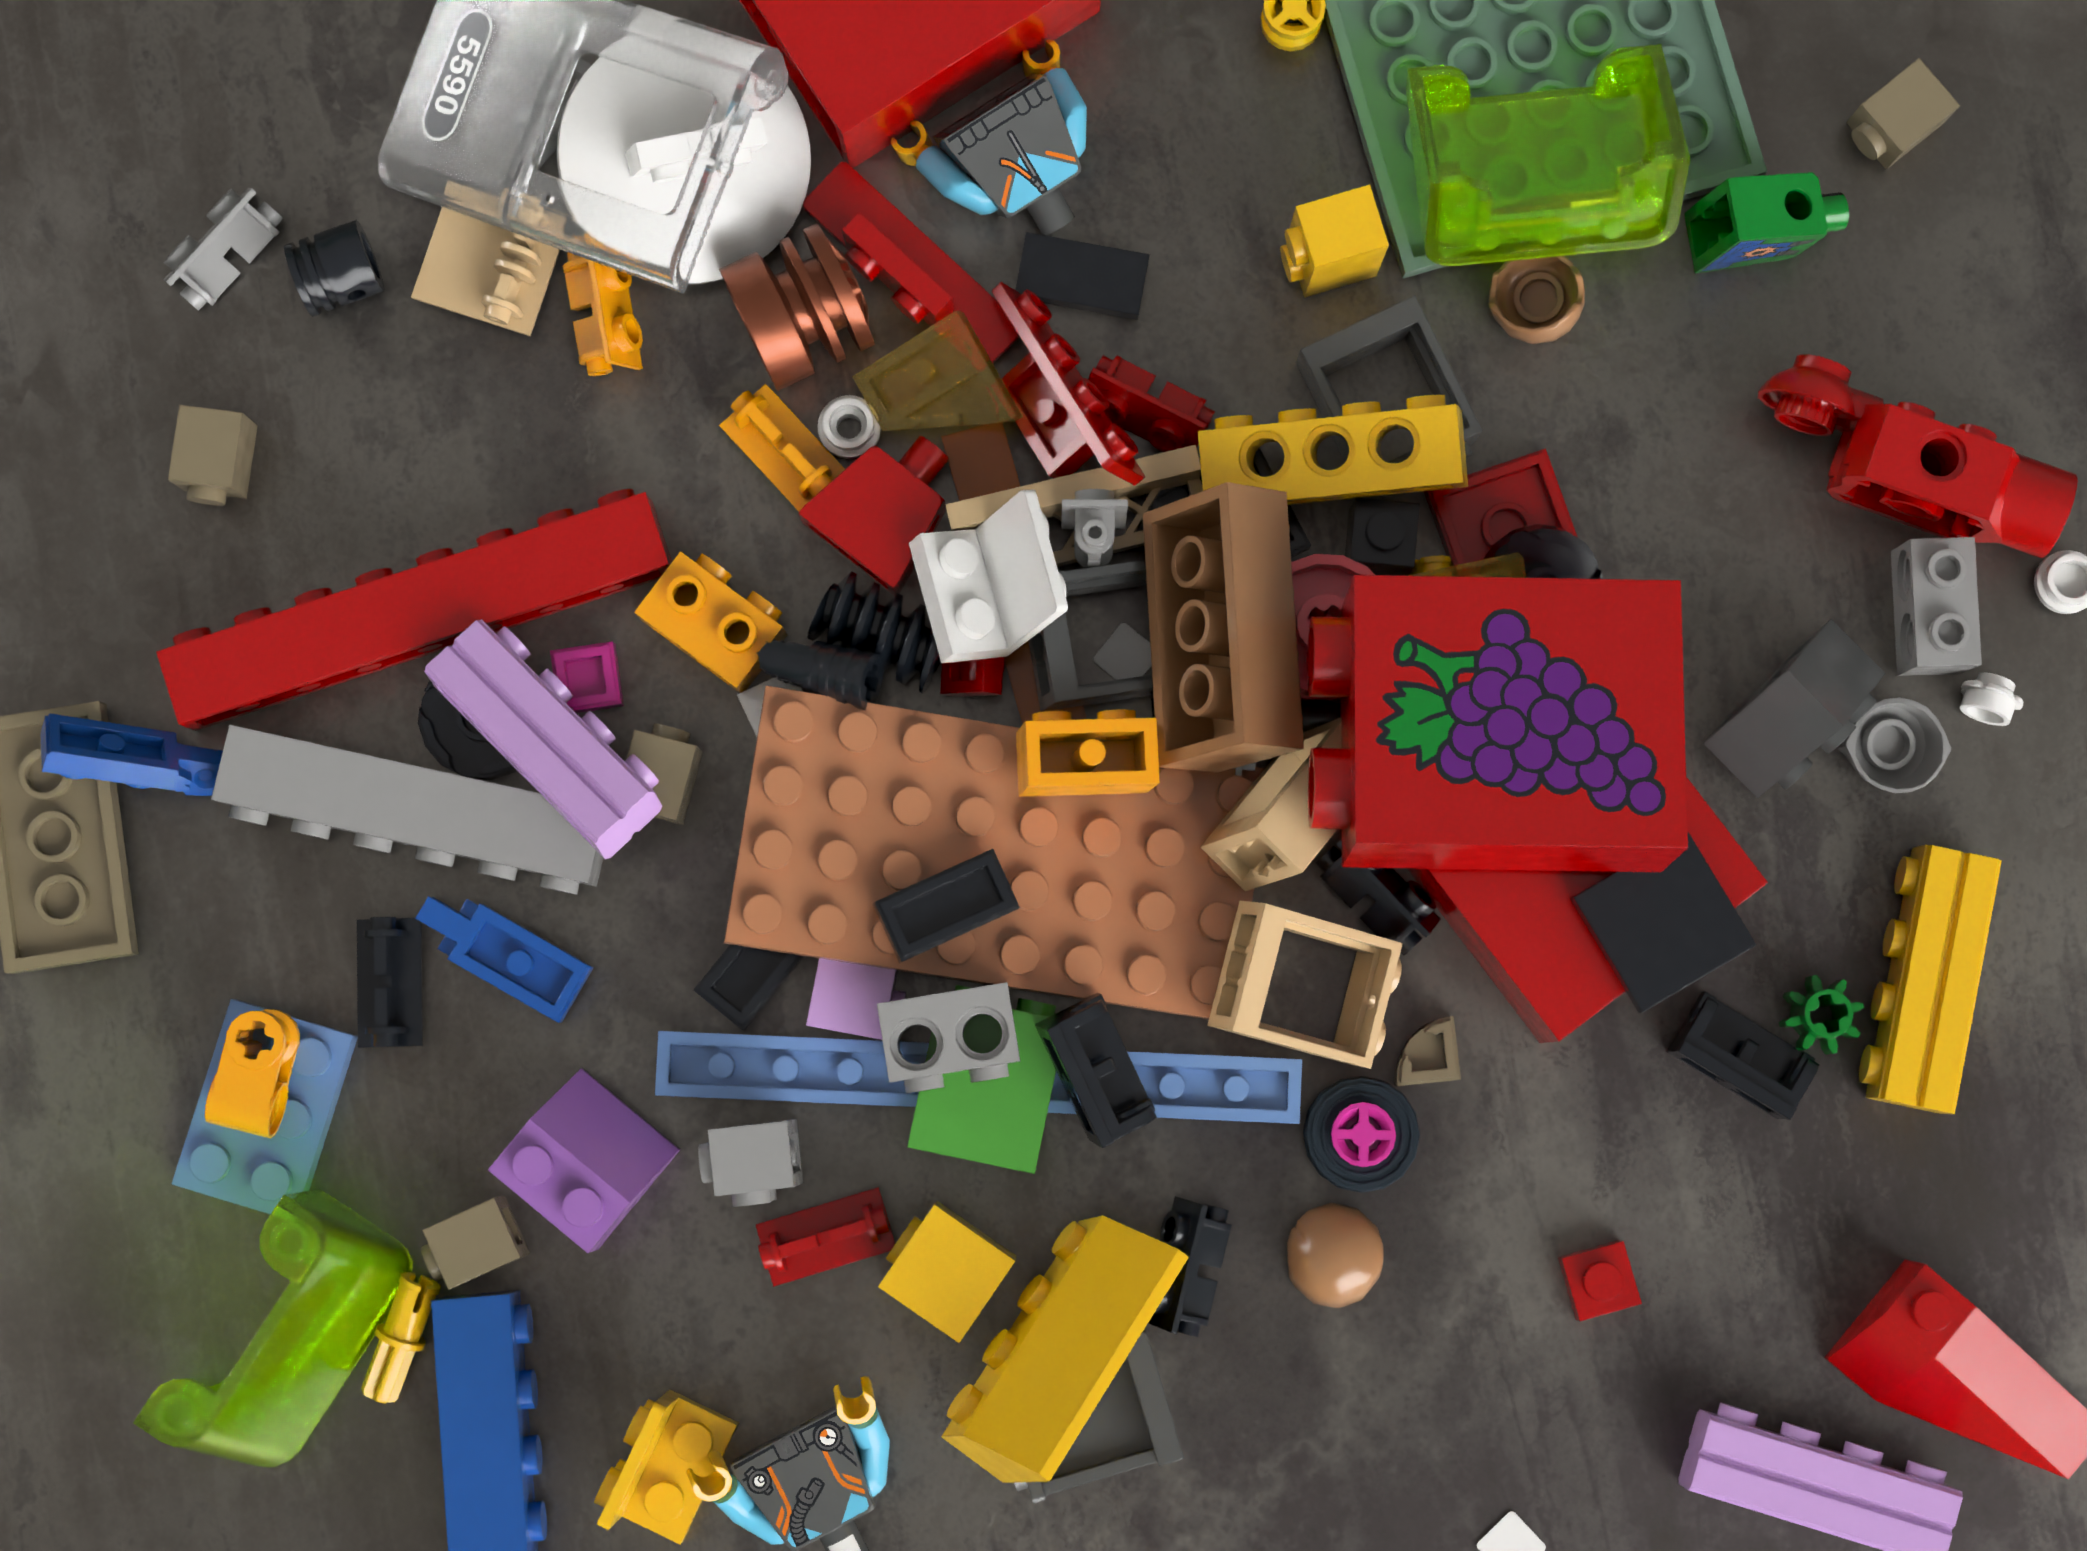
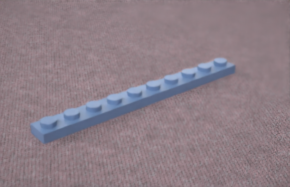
(857, 1074)

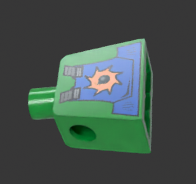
(1761, 220)

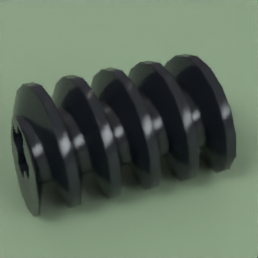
(878, 629)

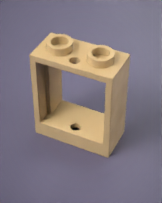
(1268, 827)
(1249, 970)

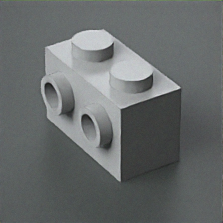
(752, 1161)

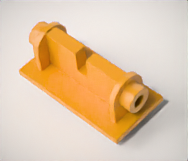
(612, 331)
(780, 446)

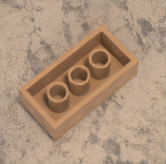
(1223, 629)

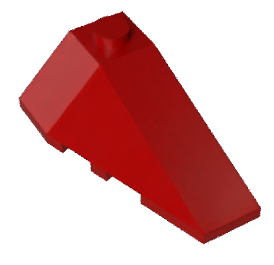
(1953, 1367)

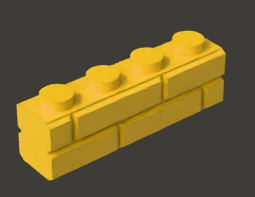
(1931, 978)

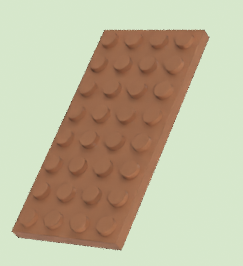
(890, 795)

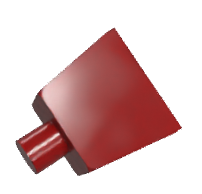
(879, 509)

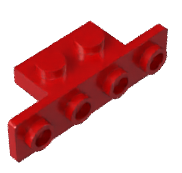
(909, 263)
(1059, 407)

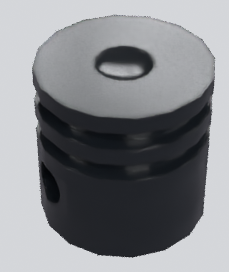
(334, 268)

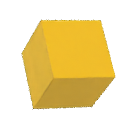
(945, 1270)

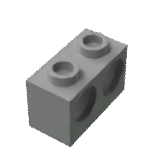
(1936, 606)
(947, 1017)

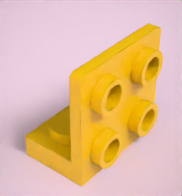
(653, 1481)

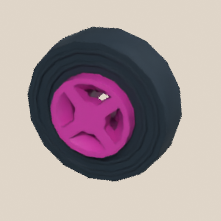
(1384, 1134)

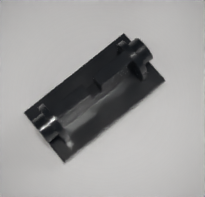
(1398, 904)
(389, 982)
(1203, 1236)

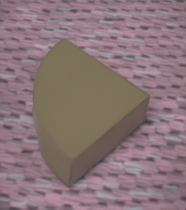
(1429, 1055)

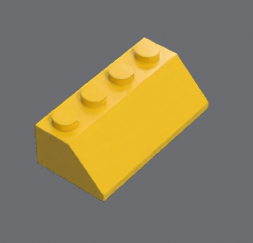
(1061, 1349)

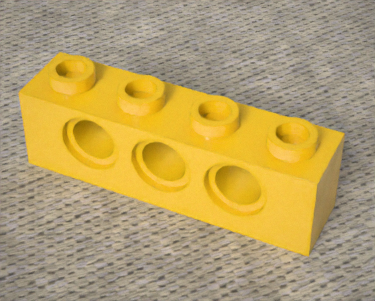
(1434, 464)

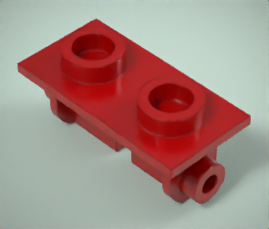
(1164, 421)
(825, 1236)

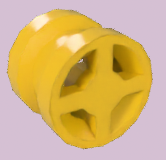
(1292, 36)

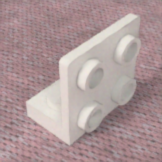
(990, 583)

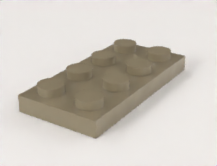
(59, 856)

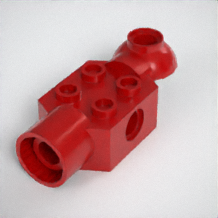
(1920, 468)

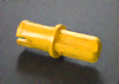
(399, 1338)

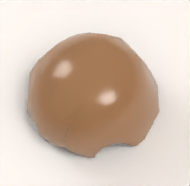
(1537, 298)
(1334, 1255)

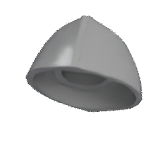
(1897, 746)

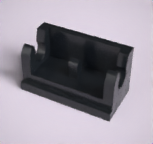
(1744, 1057)
(1096, 1071)

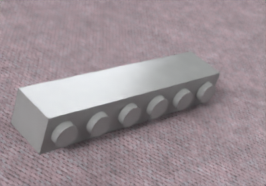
(402, 804)

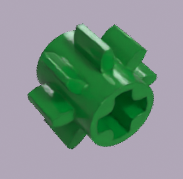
(1827, 1031)

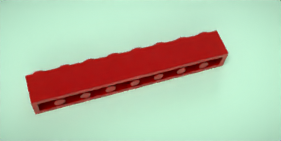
(413, 611)

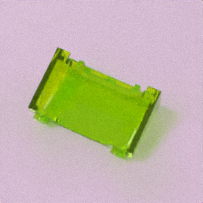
(1548, 166)
(307, 1346)

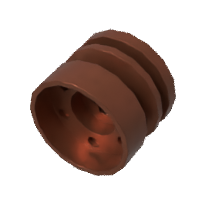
(798, 306)

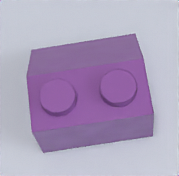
(584, 1160)

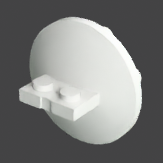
(637, 139)

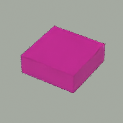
(590, 676)

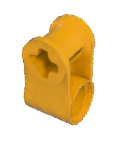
(252, 1082)

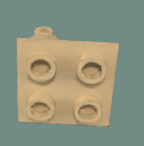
(485, 272)

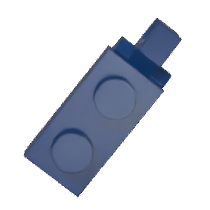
(126, 755)
(507, 956)

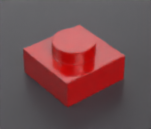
(972, 677)
(1599, 1280)

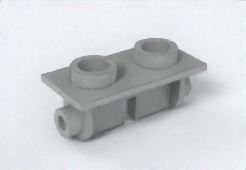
(235, 227)
(1094, 518)

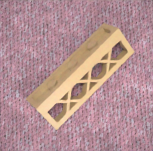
(1160, 471)

